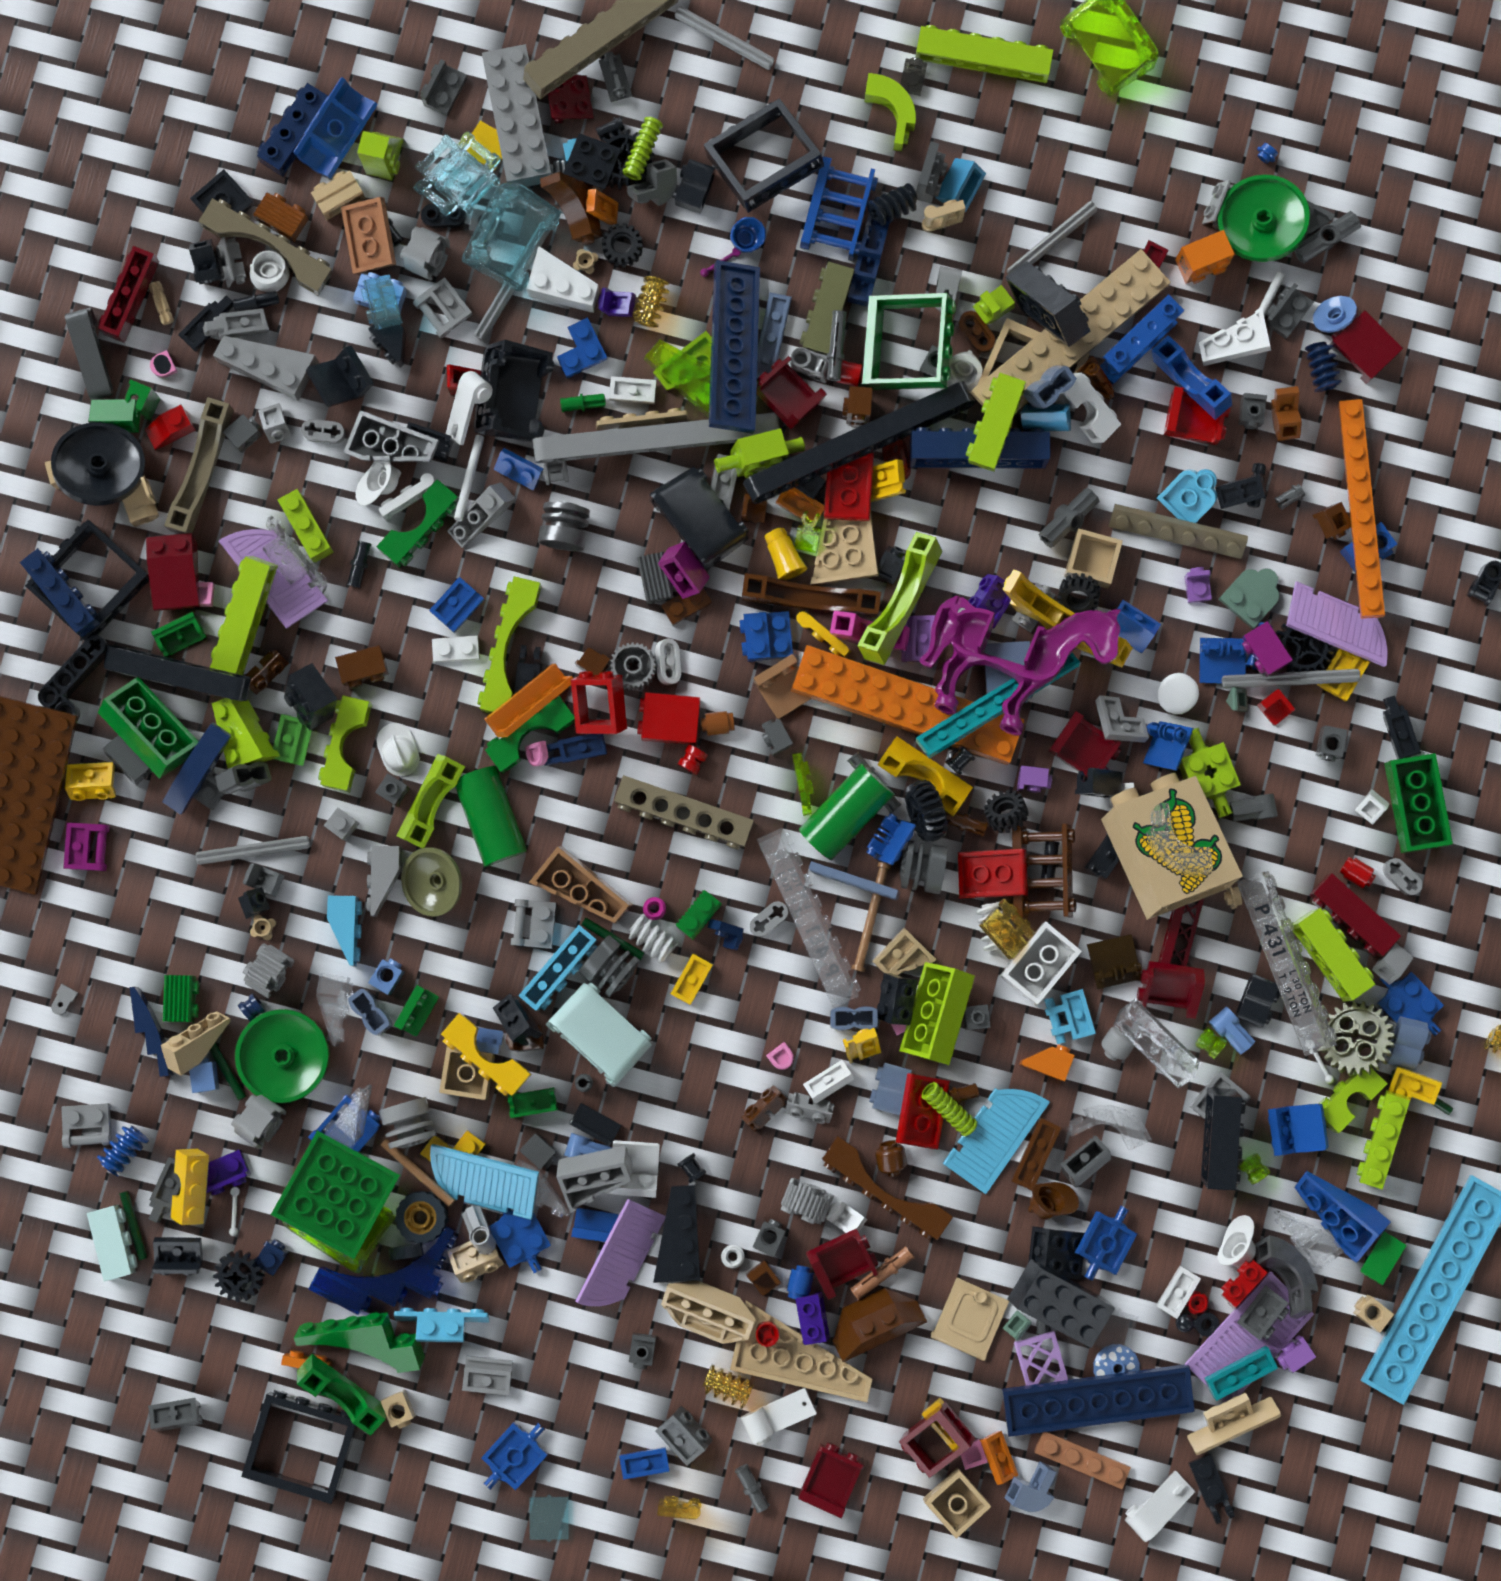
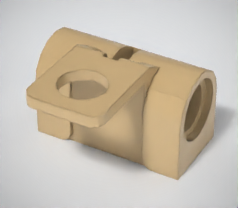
(141, 504)

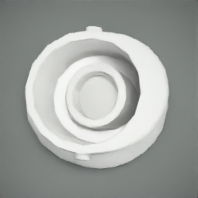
(269, 271)
(1178, 693)

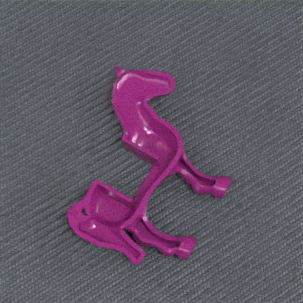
(1045, 658)

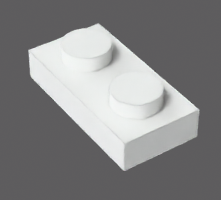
(632, 390)
(455, 649)
(828, 1081)
(1178, 1292)

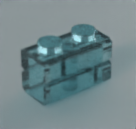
(382, 302)

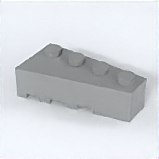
(270, 365)

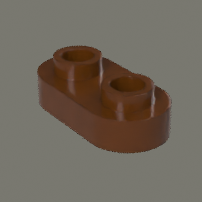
(977, 332)

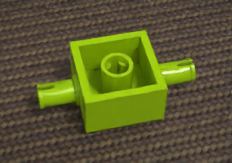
(758, 453)
(1215, 759)

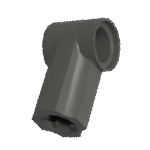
(1259, 807)

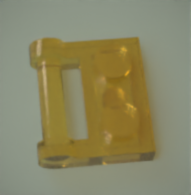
(679, 1509)

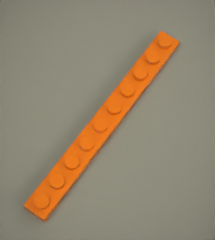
(1361, 509)

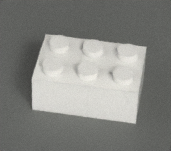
(1040, 963)

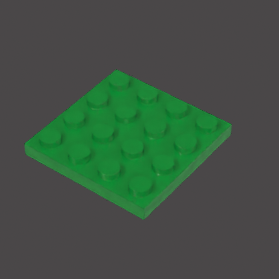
(335, 1195)

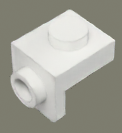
(845, 1217)

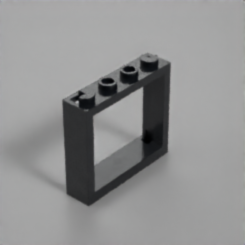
(781, 179)
(123, 596)
(287, 1483)

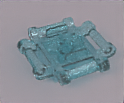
(457, 174)

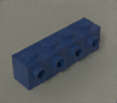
(278, 149)
(60, 593)

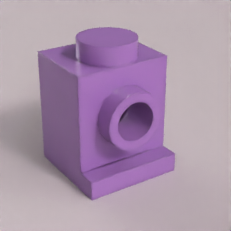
(1033, 778)
(1295, 1355)

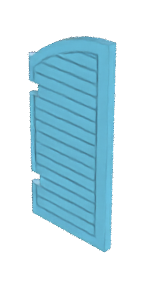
(996, 1136)
(485, 1181)

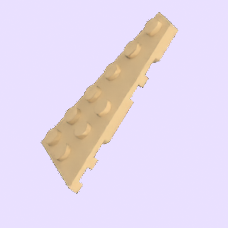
(845, 552)
(797, 1363)

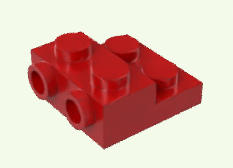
(1249, 1277)

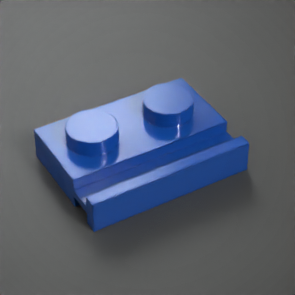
(456, 605)

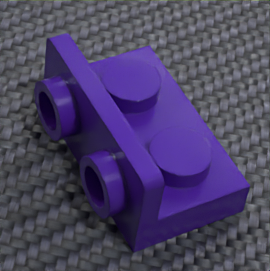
(991, 596)
(226, 1170)
(813, 1318)

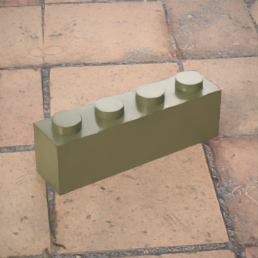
(831, 296)

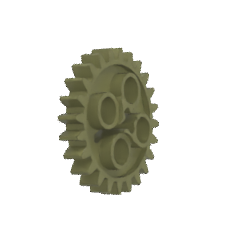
(1361, 1019)

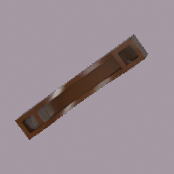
(785, 593)
(926, 1216)

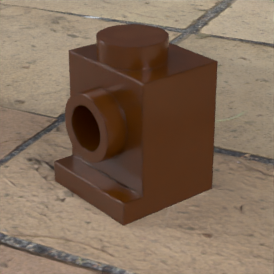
(1333, 521)

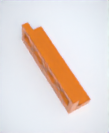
(528, 701)

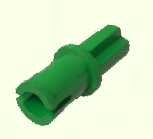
(582, 402)

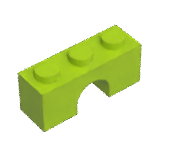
(305, 526)
(1335, 1108)

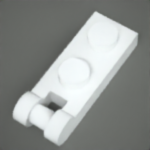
(407, 497)

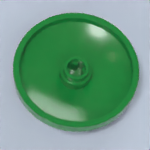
(1264, 217)
(282, 1055)

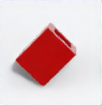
(1276, 707)

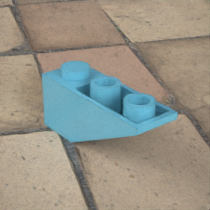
(343, 919)

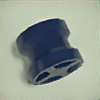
(252, 1007)

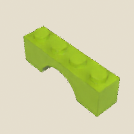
(351, 715)
(420, 819)

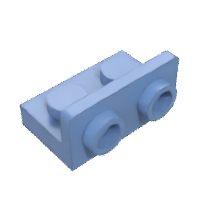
(489, 1040)

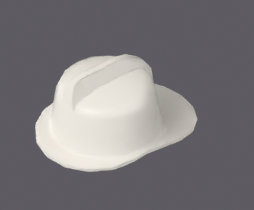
(965, 368)
(377, 481)
(398, 749)
(1238, 1242)

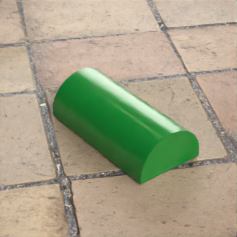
(846, 812)
(490, 816)

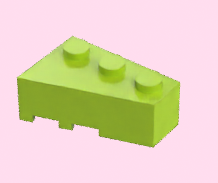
(380, 154)
(248, 740)

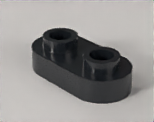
(440, 220)

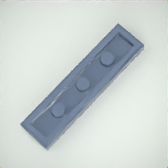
(772, 331)
(854, 881)

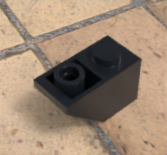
(392, 341)

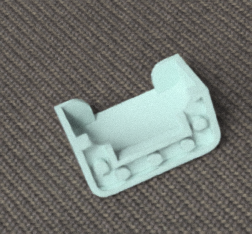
(600, 1033)

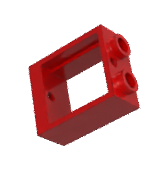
(616, 703)

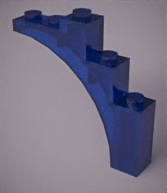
(354, 1291)

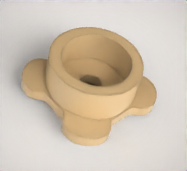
(585, 255)
(1233, 897)
(256, 928)

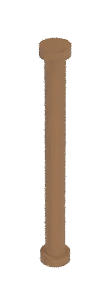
(870, 920)

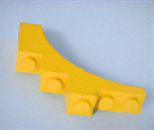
(1037, 605)

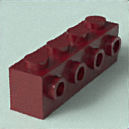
(128, 294)
(1354, 915)

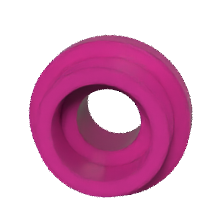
(657, 901)

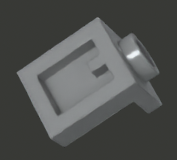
(274, 423)

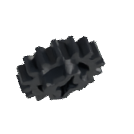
(244, 1267)

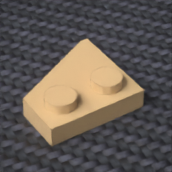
(902, 954)

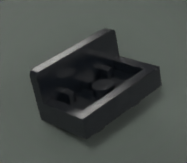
(896, 999)
(177, 1255)

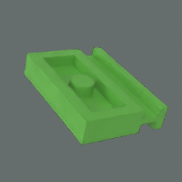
(291, 740)

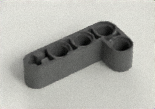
(88, 351)

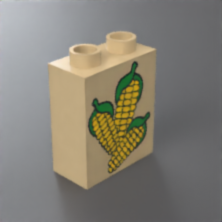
(1192, 823)

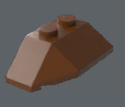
(875, 1321)

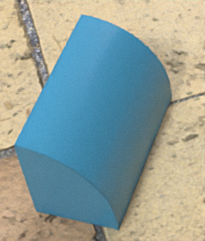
(961, 182)
(1052, 418)

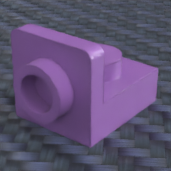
(1198, 585)

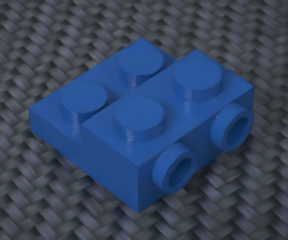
(766, 636)

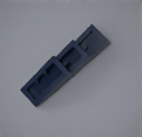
(868, 262)
(196, 768)
(146, 1022)

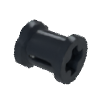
(691, 1167)

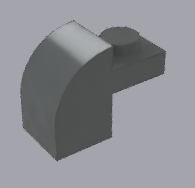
(659, 185)

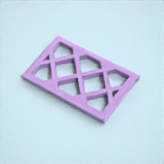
(1055, 1353)

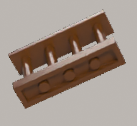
(1020, 839)

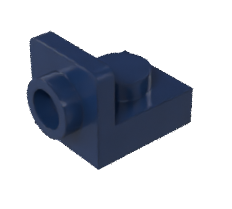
(731, 933)
(272, 1256)

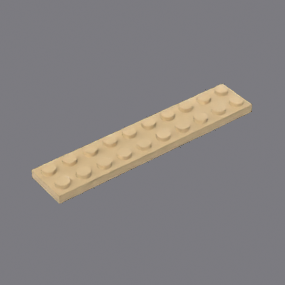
(1107, 309)

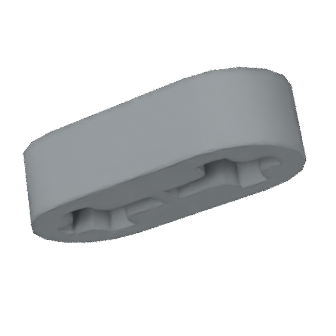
(322, 436)
(1399, 880)
(765, 915)

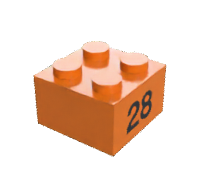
(1204, 257)

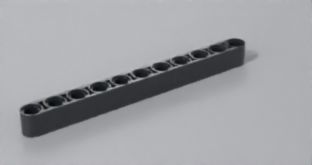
(858, 442)

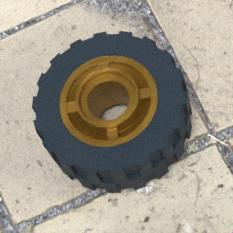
(407, 1217)

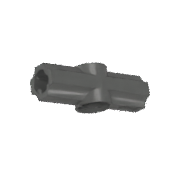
(1337, 230)
(1069, 517)

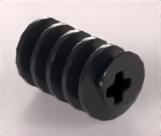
(893, 204)

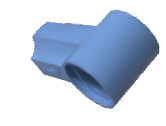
(1228, 1026)
(582, 1145)

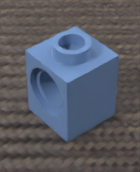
(377, 980)
(204, 1077)

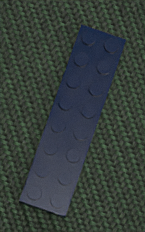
(734, 347)
(1098, 1400)

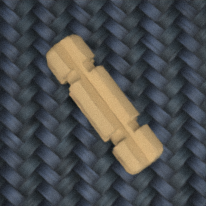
(161, 303)

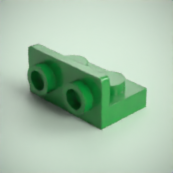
(416, 1010)

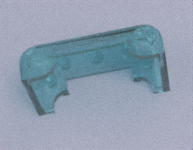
(509, 234)

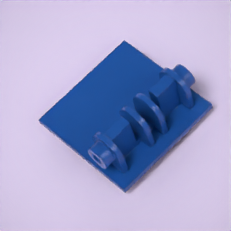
(1221, 658)
(1167, 744)
(891, 847)

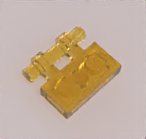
(1003, 933)

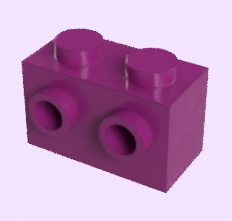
(683, 570)
(1266, 649)

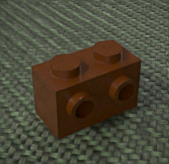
(857, 406)
(362, 666)

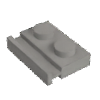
(487, 1375)

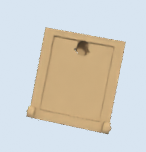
(970, 1322)

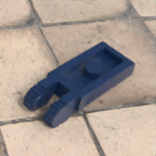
(577, 748)

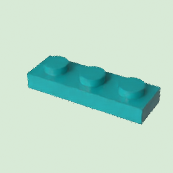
(1241, 1373)

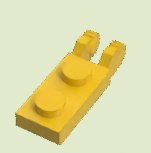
(822, 634)

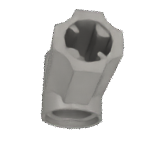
(479, 1229)

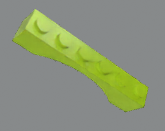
(918, 566)
(521, 601)

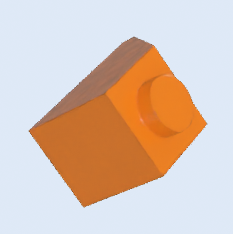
(1051, 1062)

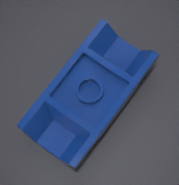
(334, 129)

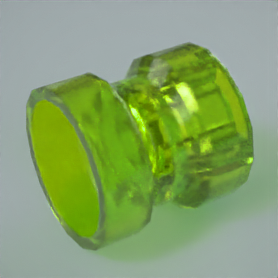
(1206, 1039)
(1254, 1168)

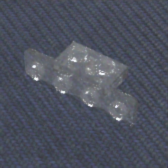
(290, 560)

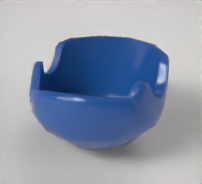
(748, 234)

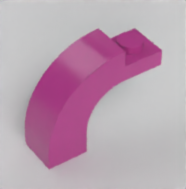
(852, 627)

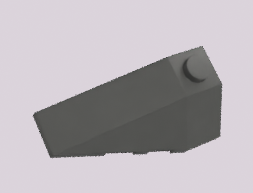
(385, 441)

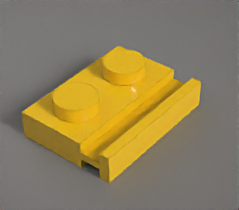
(888, 480)
(1341, 661)
(862, 1045)

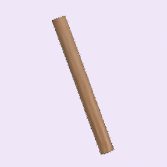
(418, 1173)

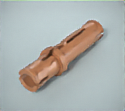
(884, 1271)

